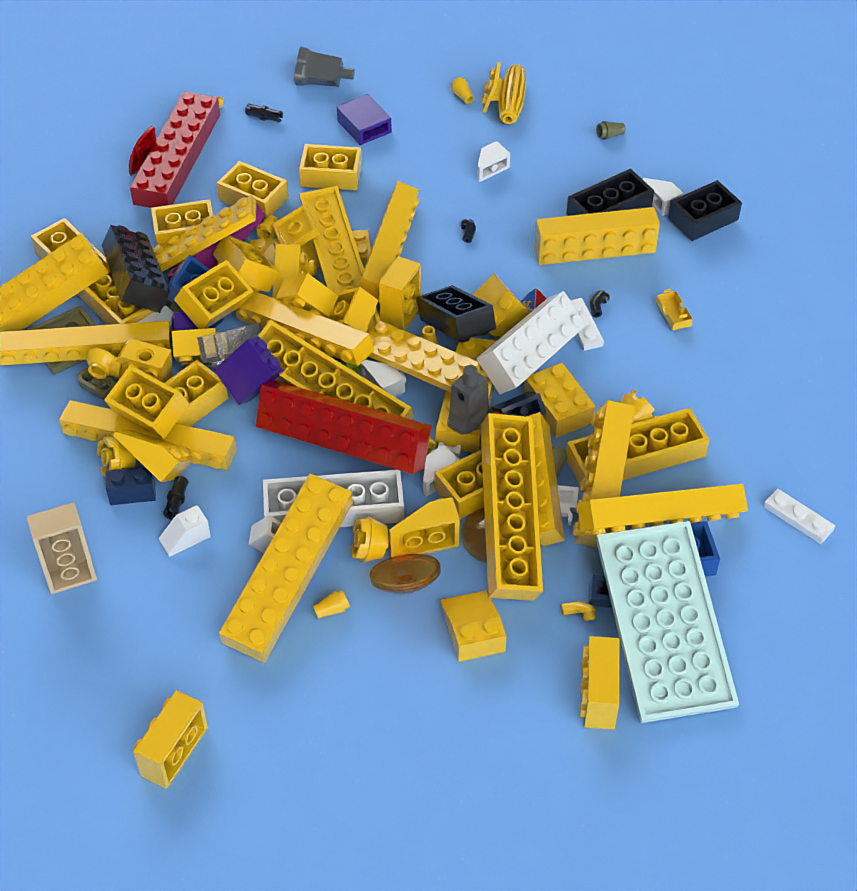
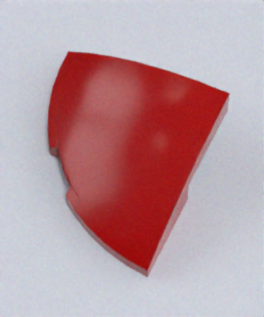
(141, 150)

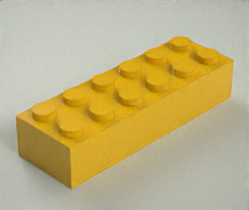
(596, 235)
(49, 283)
(472, 441)
(651, 446)
(606, 459)

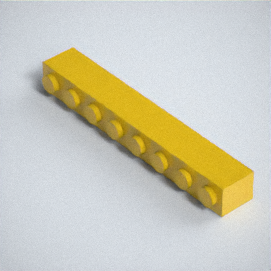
(389, 236)
(322, 333)
(75, 342)
(98, 422)
(661, 507)

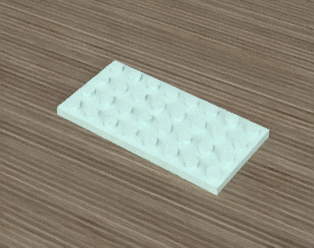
(666, 622)

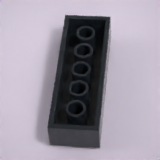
(135, 268)

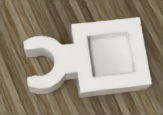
(568, 501)

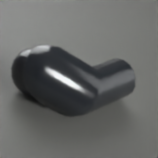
(470, 229)
(595, 302)

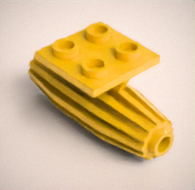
(508, 92)

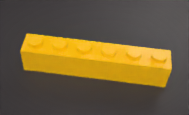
(547, 490)

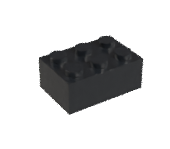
(704, 210)

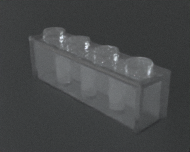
(220, 345)

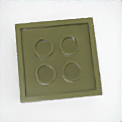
(73, 318)

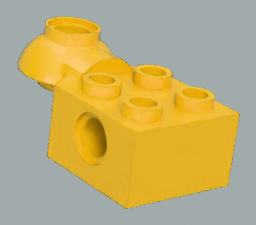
(144, 356)

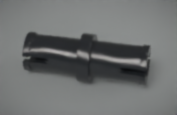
(264, 112)
(175, 497)

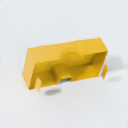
(672, 310)

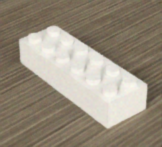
(531, 342)
(373, 495)

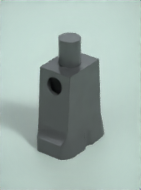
(320, 69)
(468, 401)

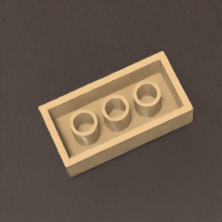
(61, 547)

